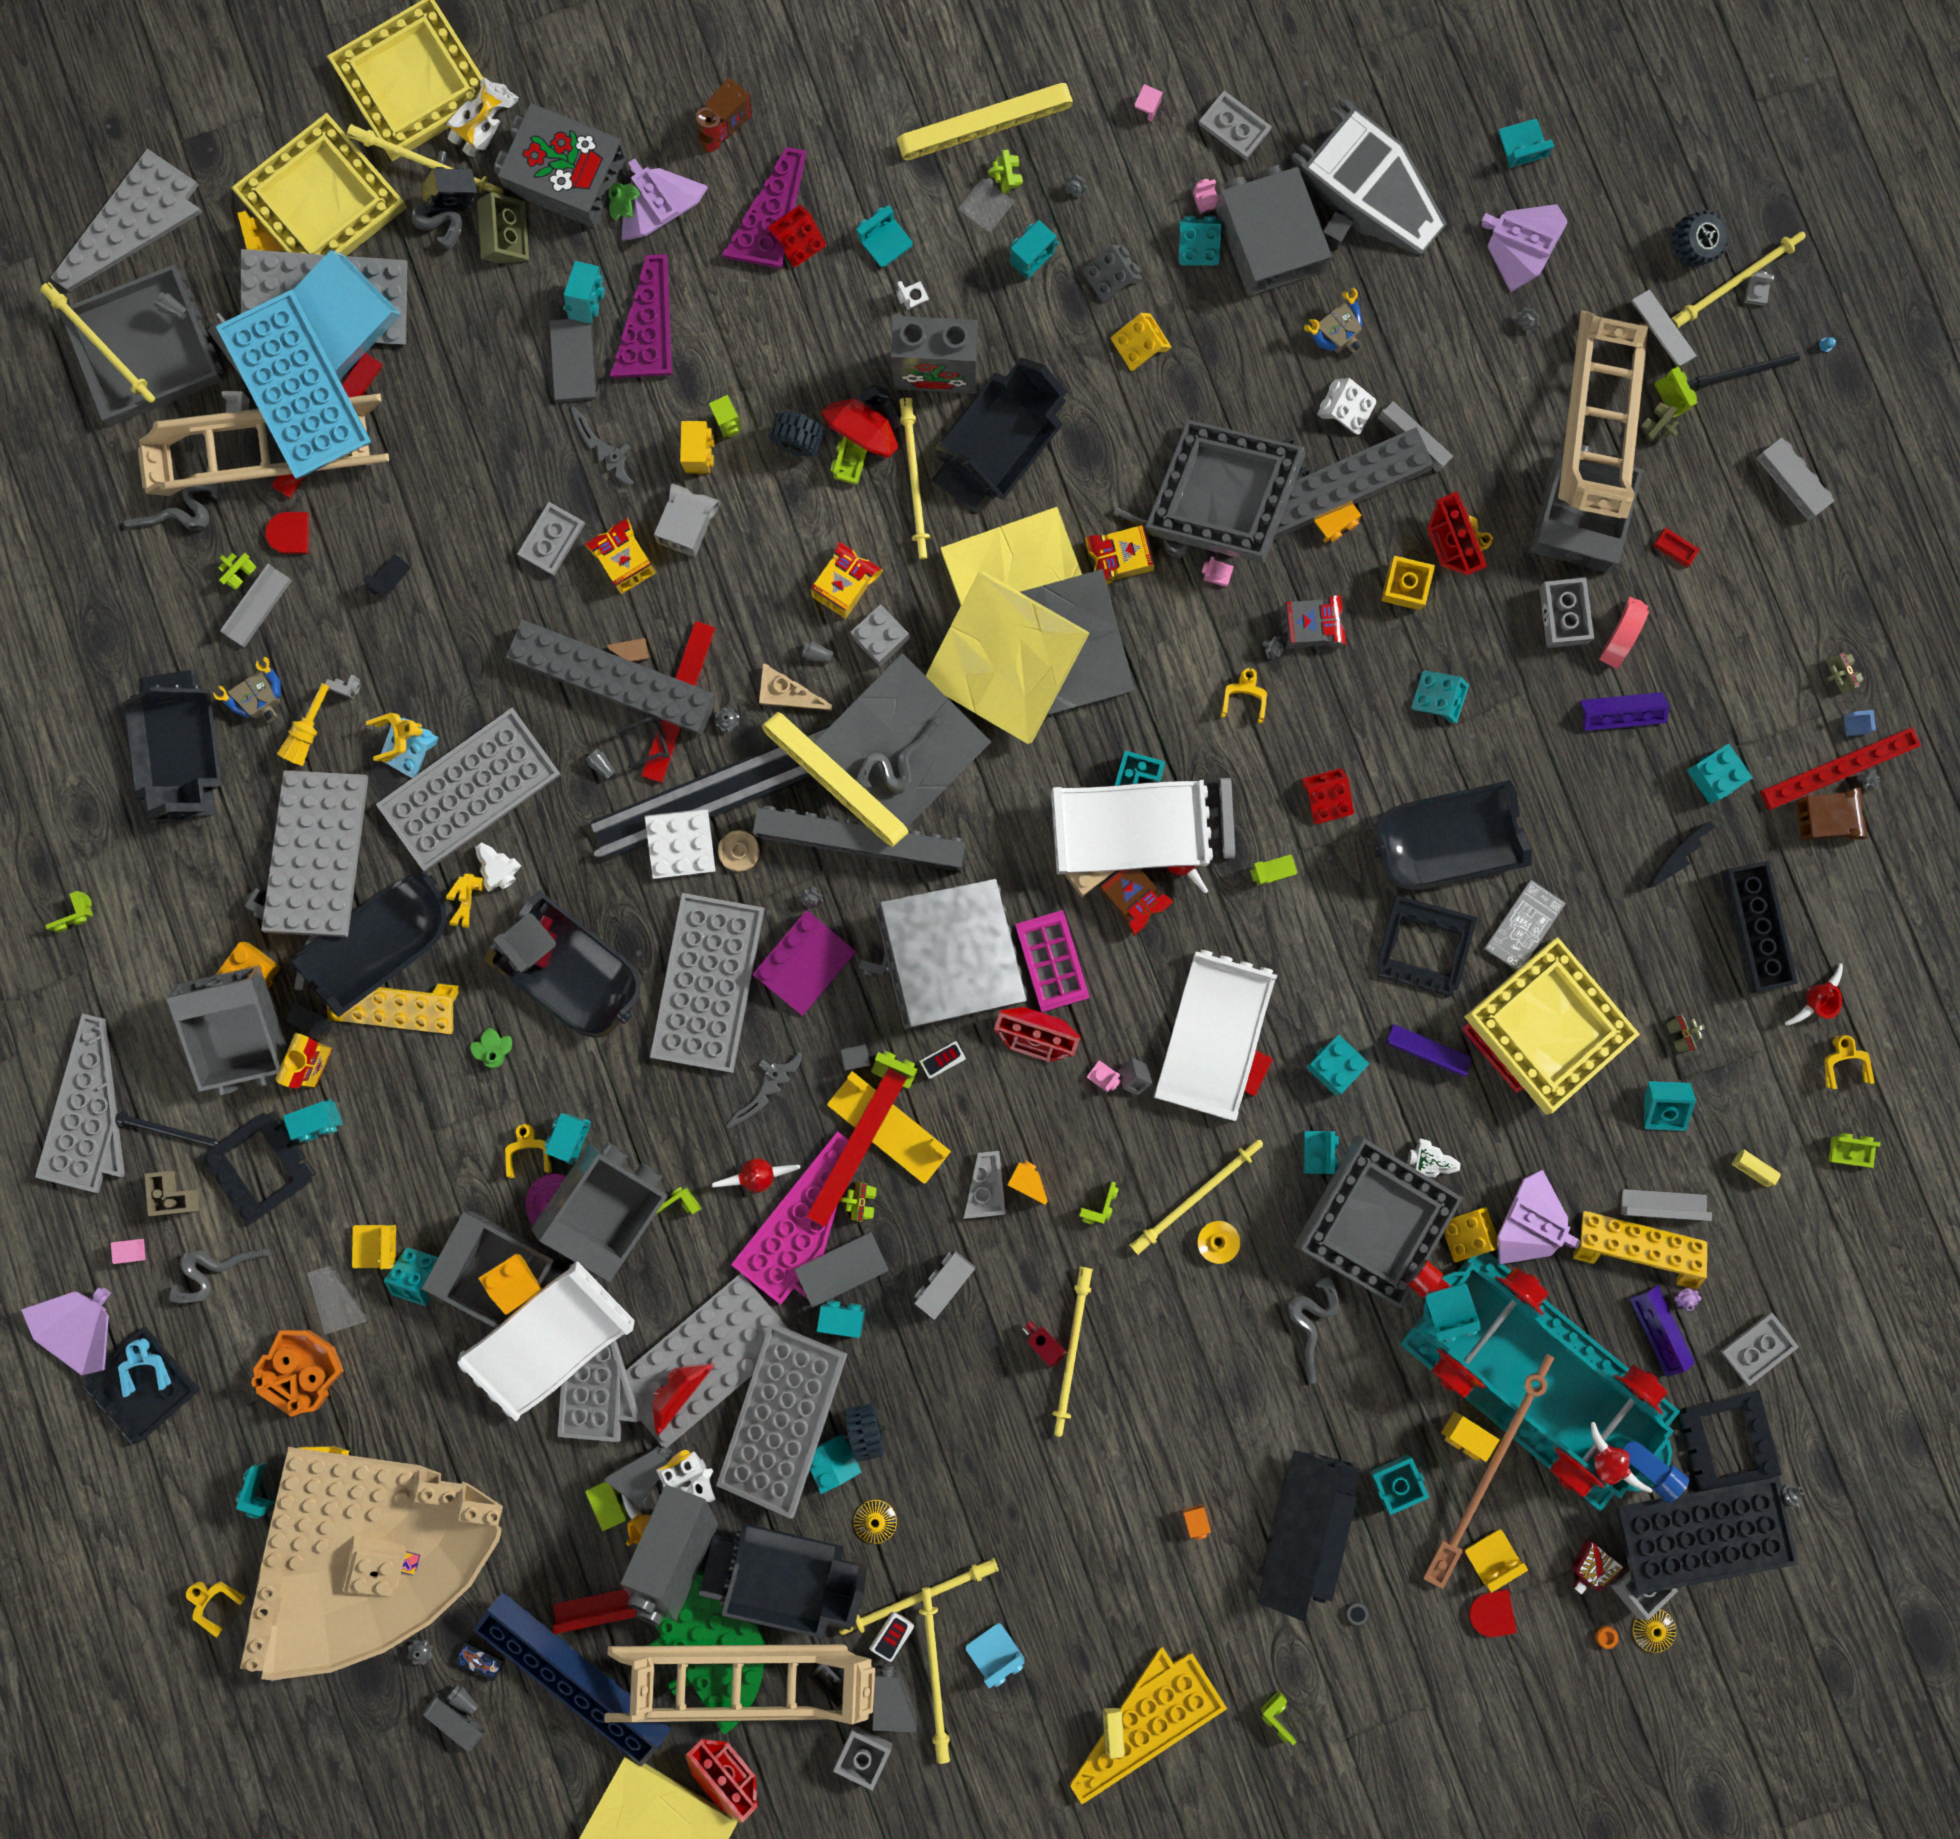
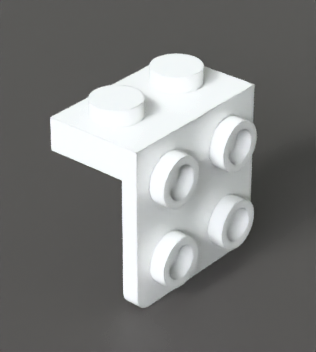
(1347, 404)

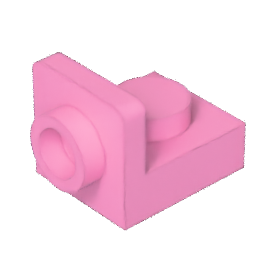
(1205, 196)
(1217, 572)
(1104, 1077)

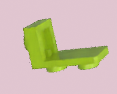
(1273, 870)
(83, 911)
(1091, 1216)

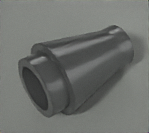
(169, 305)
(816, 652)
(598, 761)
(460, 1699)

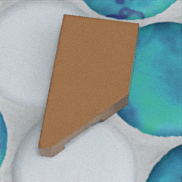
(631, 650)

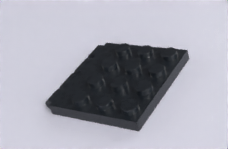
(146, 1406)

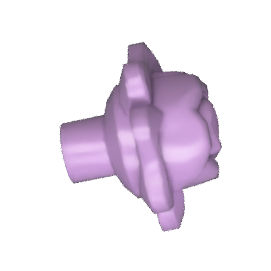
(1687, 1299)

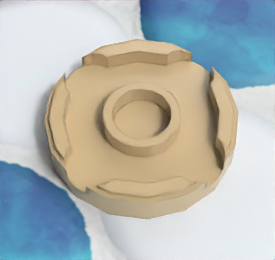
(739, 851)

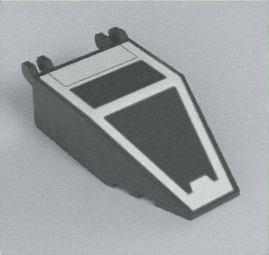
(1372, 182)

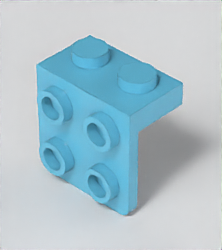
(416, 748)
(995, 1655)

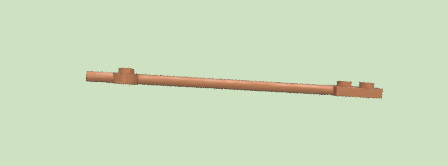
(1448, 1552)

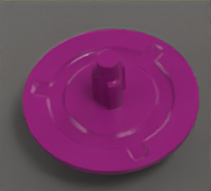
(541, 1194)

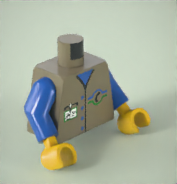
(1339, 327)
(255, 695)

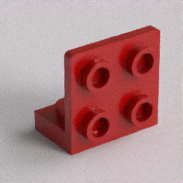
(797, 235)
(1329, 795)

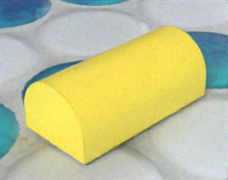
(1756, 1168)
(1113, 1732)

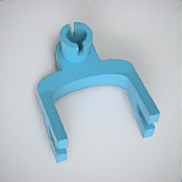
(138, 1355)

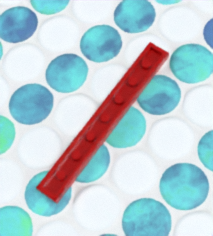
(354, 385)
(688, 672)
(1840, 768)
(856, 1147)

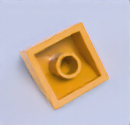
(1028, 1181)
(510, 1284)

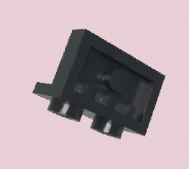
(830, 1681)

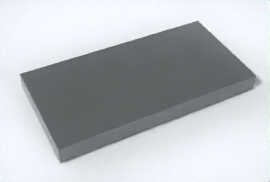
(572, 360)
(841, 1269)

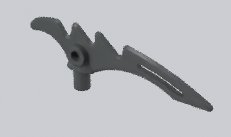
(614, 457)
(774, 1075)

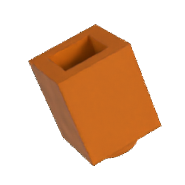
(1196, 1522)

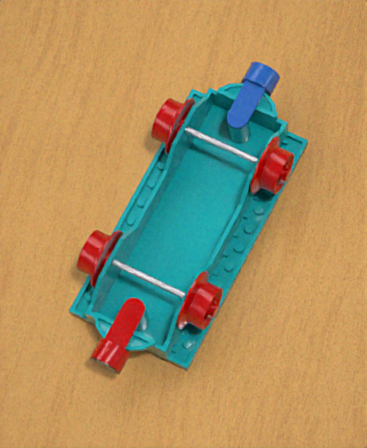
(1582, 1382)

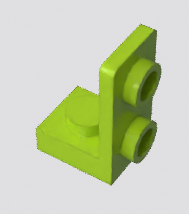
(689, 1202)
(1274, 1706)

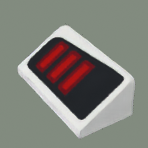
(942, 1060)
(892, 1636)

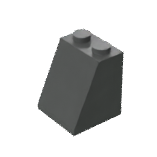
(640, 1475)
(892, 1702)

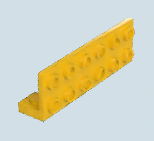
(405, 1009)
(897, 1135)
(1643, 1246)

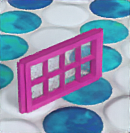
(1052, 961)

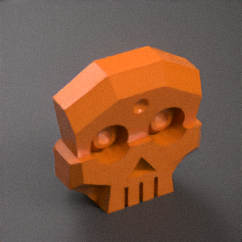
(307, 1357)

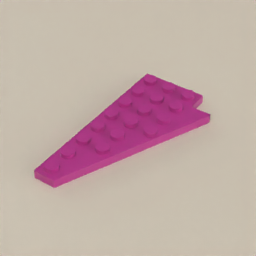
(788, 1235)

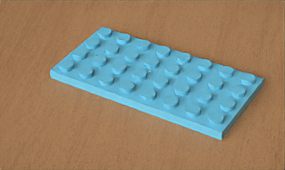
(293, 384)

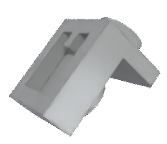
(1758, 288)
(339, 686)

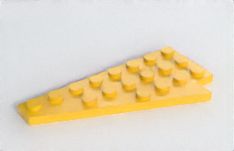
(1156, 1714)

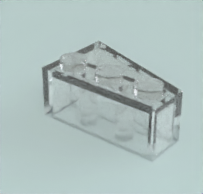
(334, 1301)

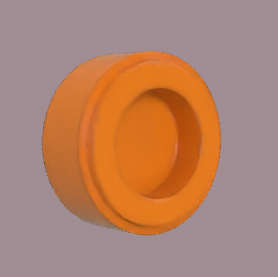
(1606, 1637)

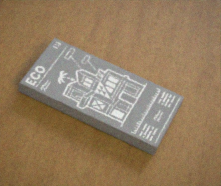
(1524, 925)

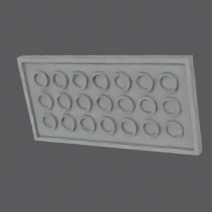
(274, 273)
(468, 789)
(315, 854)
(707, 982)
(721, 1332)
(781, 1420)

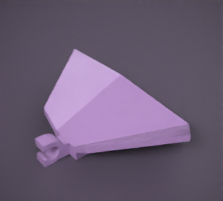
(660, 199)
(1524, 241)
(1534, 1223)
(72, 1329)

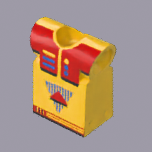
(1121, 553)
(621, 556)
(844, 580)
(303, 1062)

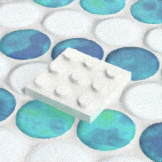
(680, 843)

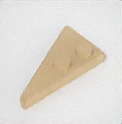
(781, 691)

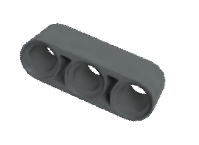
(453, 1722)

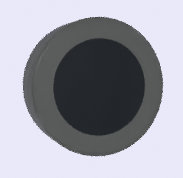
(1357, 1613)

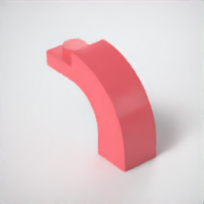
(1625, 633)

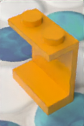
(1336, 522)

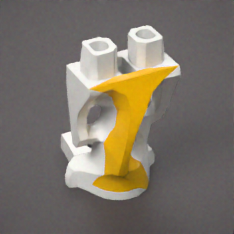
(494, 97)
(685, 1472)

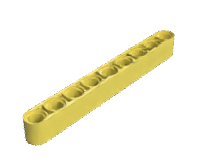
(984, 121)
(835, 779)

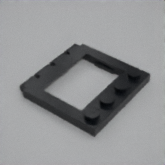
(1434, 917)
(232, 1183)
(1759, 1433)

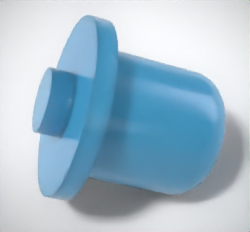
(1827, 344)

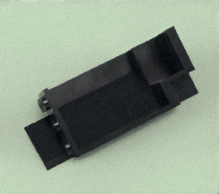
(1000, 434)
(172, 747)
(1308, 1533)
(783, 1581)

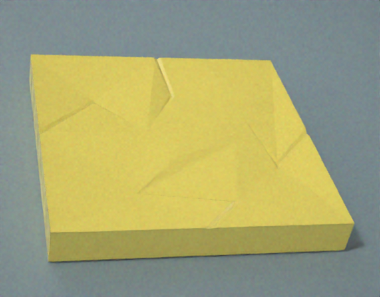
(408, 75)
(319, 193)
(1017, 554)
(1006, 657)
(1552, 1026)
(653, 1806)

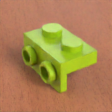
(1676, 391)
(849, 461)
(887, 1060)
(1853, 1151)

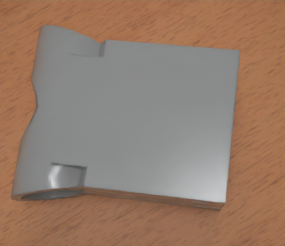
(685, 520)

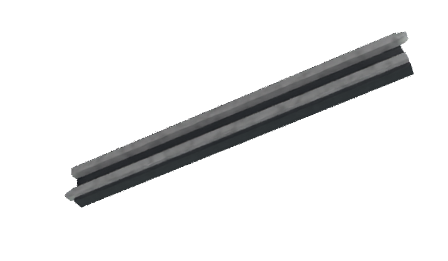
(716, 791)

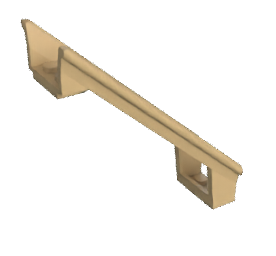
(156, 455)
(1573, 489)
(857, 1685)

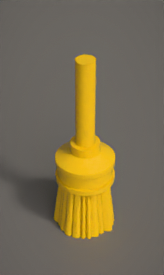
(302, 732)

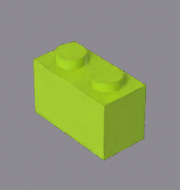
(725, 416)
(607, 1505)

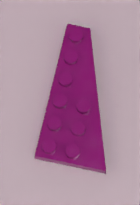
(778, 197)
(647, 332)

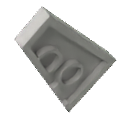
(986, 1189)

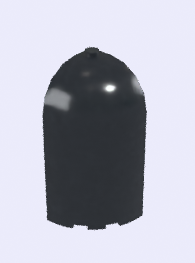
(1452, 837)
(381, 942)
(586, 978)

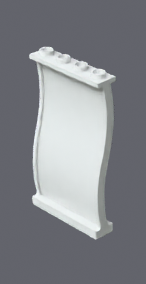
(1131, 827)
(1215, 1035)
(545, 1341)

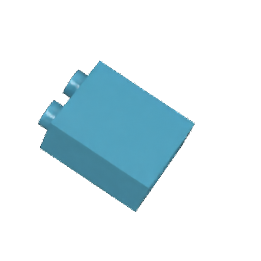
(344, 310)

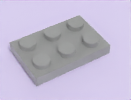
(1235, 125)
(551, 538)
(1759, 1349)

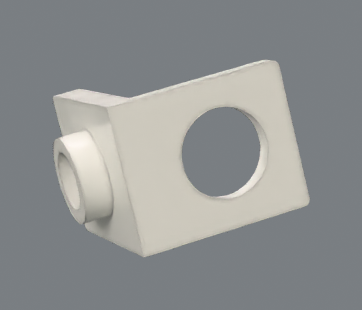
(904, 295)

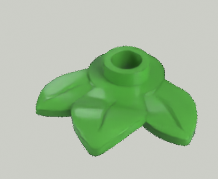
(620, 200)
(490, 1045)

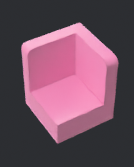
(1149, 101)
(128, 1251)

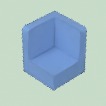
(1859, 723)

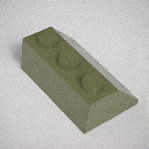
(502, 229)

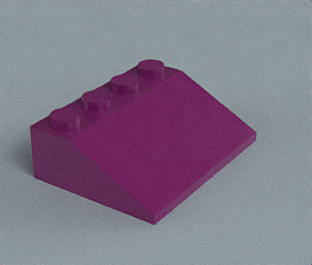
(804, 963)

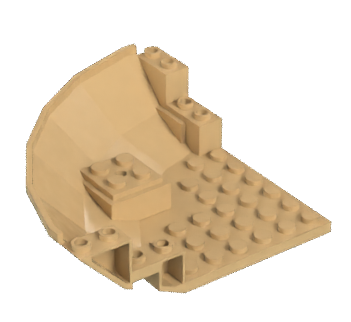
(336, 1526)

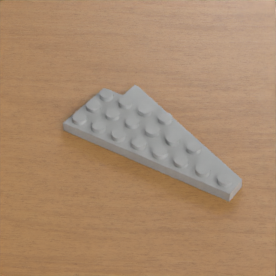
(138, 213)
(84, 1127)
(597, 1397)

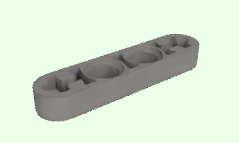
(1227, 821)

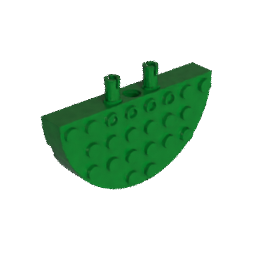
(703, 1625)

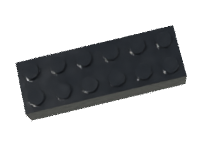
(1759, 927)

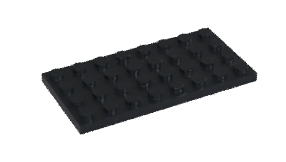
(1706, 1536)

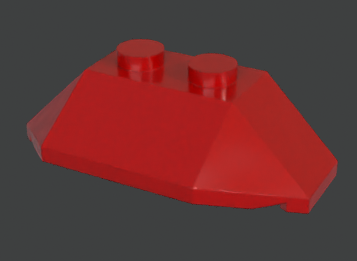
(861, 426)
(1455, 536)
(1036, 1034)
(676, 1392)
(724, 1777)

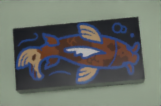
(479, 1661)

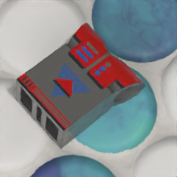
(1313, 623)

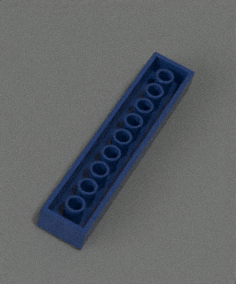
(568, 1676)

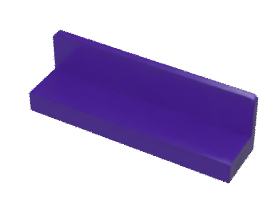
(1624, 711)
(1428, 1050)
(1662, 1331)

